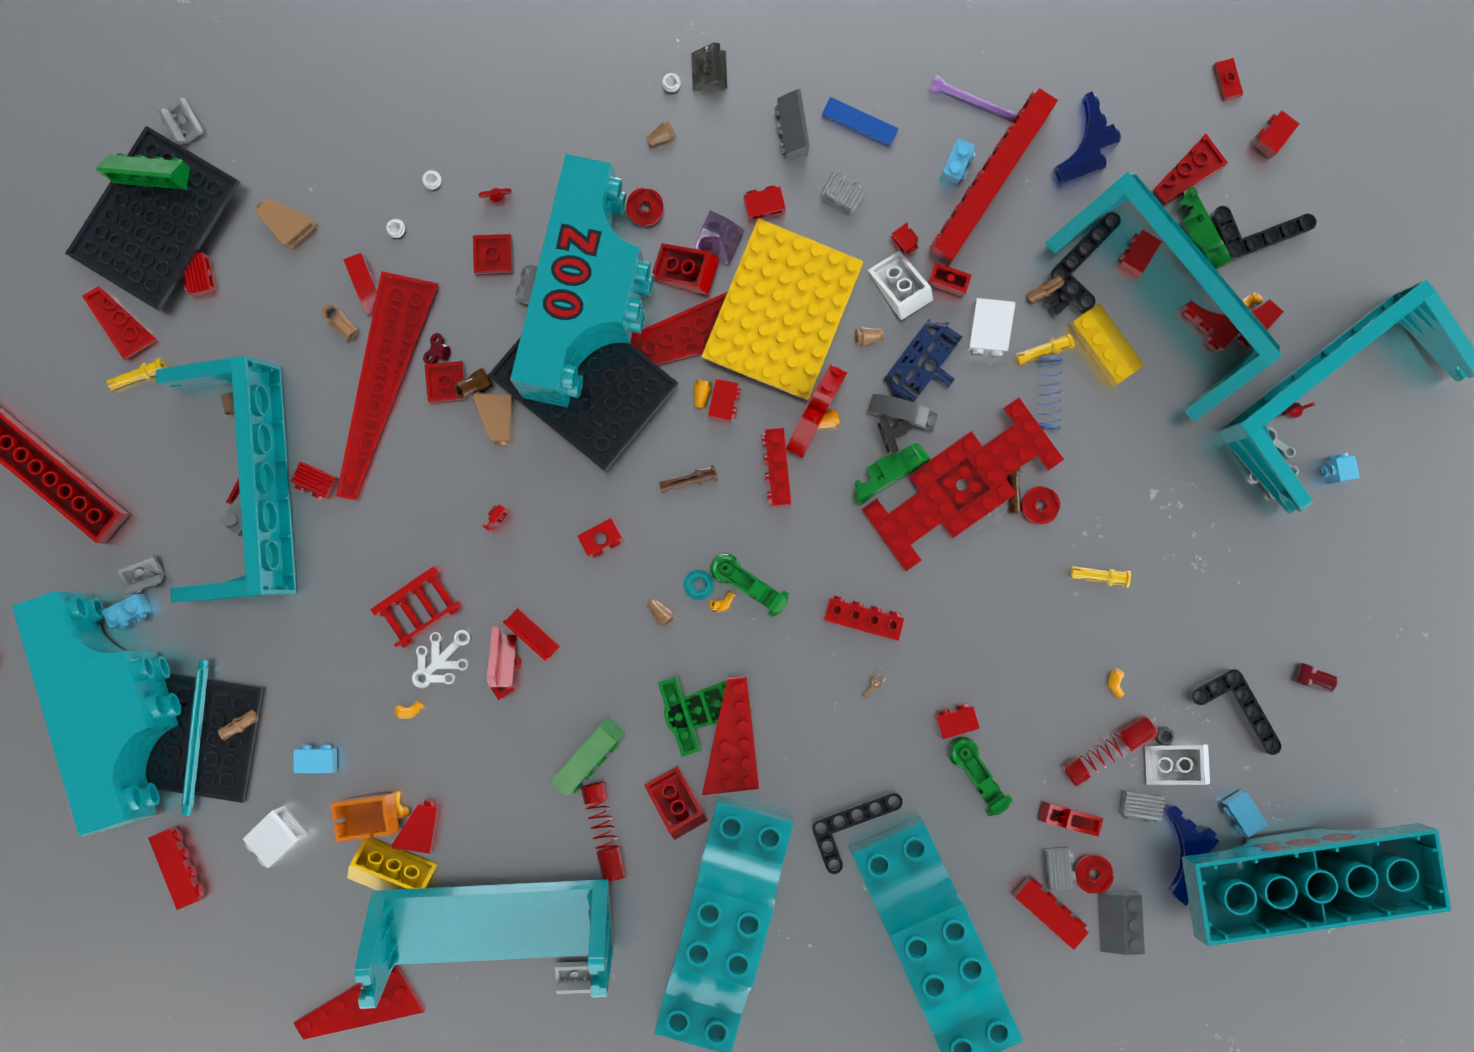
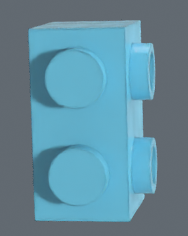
(956, 164)
(1340, 468)
(127, 611)
(315, 759)
(1244, 814)

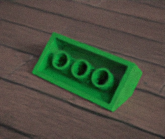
(145, 171)

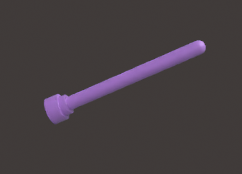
(939, 85)

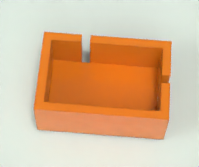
(365, 817)

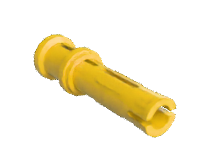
(1053, 346)
(144, 371)
(1110, 577)

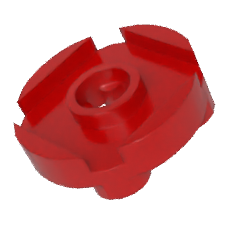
(644, 196)
(1029, 503)
(1094, 885)

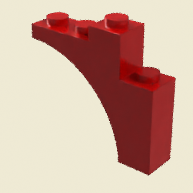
(1221, 329)
(816, 410)

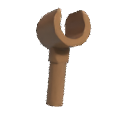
(874, 684)

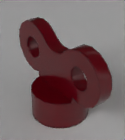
(437, 350)

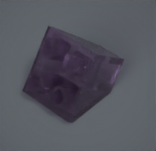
(719, 237)

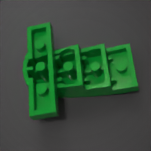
(690, 712)

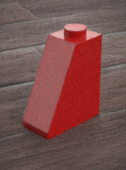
(420, 829)

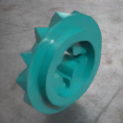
(690, 589)

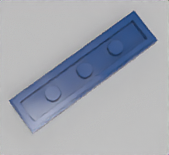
(860, 121)

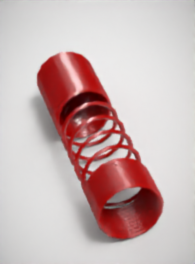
(1132, 736)
(610, 858)

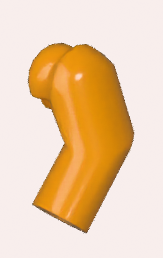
(722, 604)
(401, 811)

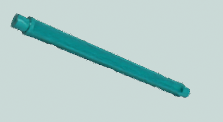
(194, 737)

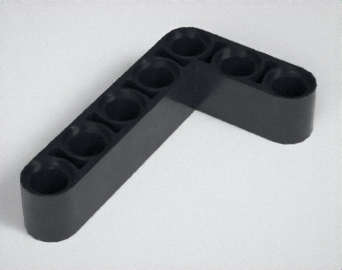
(1259, 238)
(1078, 258)
(1252, 722)
(849, 821)

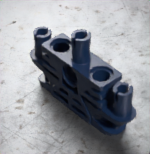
(913, 354)

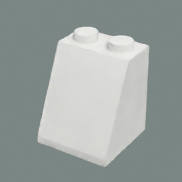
(990, 326)
(274, 837)

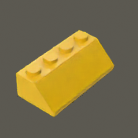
(1106, 344)
(389, 868)

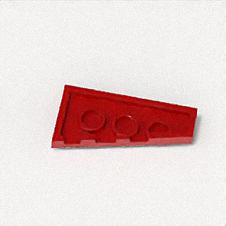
(1197, 165)
(122, 329)

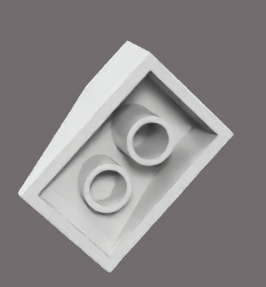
(901, 285)
(1177, 765)

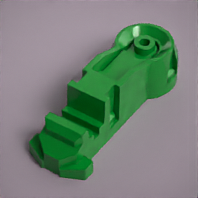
(1202, 231)
(889, 471)
(726, 569)
(965, 754)

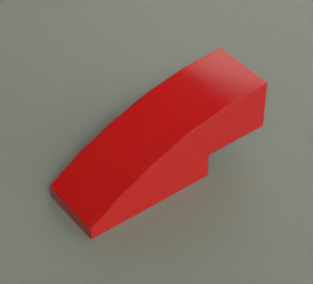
(362, 281)
(1070, 819)

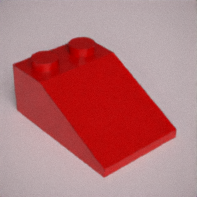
(685, 268)
(675, 803)

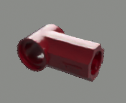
(1311, 676)

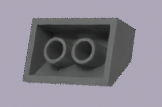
(792, 125)
(1121, 922)

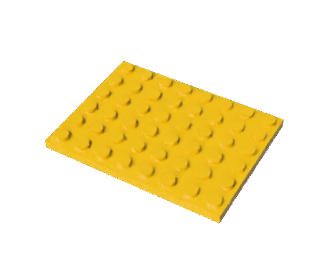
(782, 309)

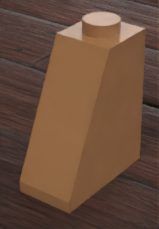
(284, 222)
(496, 415)

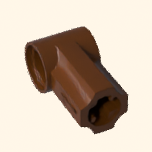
(474, 383)

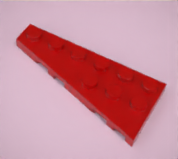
(732, 755)
(344, 1011)

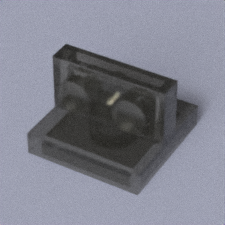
(709, 68)
(890, 433)

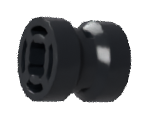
(1056, 303)

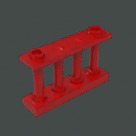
(399, 598)

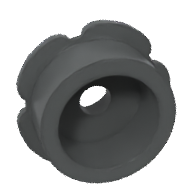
(1169, 736)

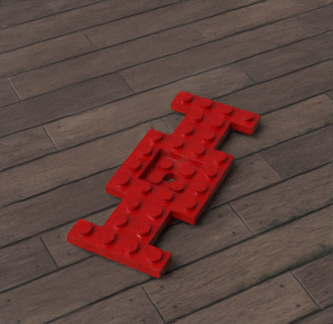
(982, 470)

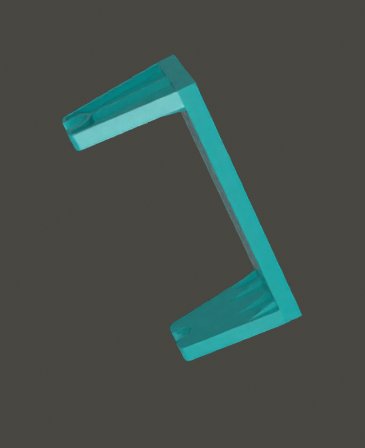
(1415, 308)
(1264, 347)
(261, 475)
(483, 926)

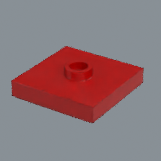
(492, 254)
(441, 381)

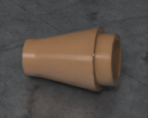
(661, 133)
(866, 336)
(660, 612)

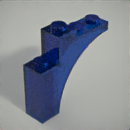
(1096, 139)
(1191, 842)

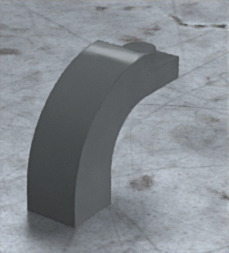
(903, 411)

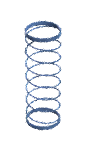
(1044, 359)

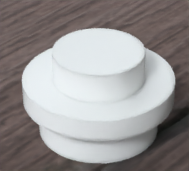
(671, 82)
(432, 179)
(395, 228)

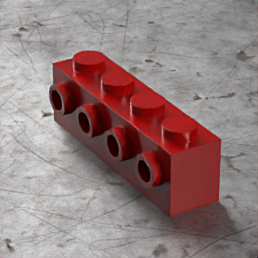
(777, 467)
(864, 619)
(176, 867)
(1050, 913)

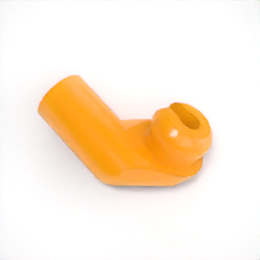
(1252, 299)
(1114, 682)
(407, 713)

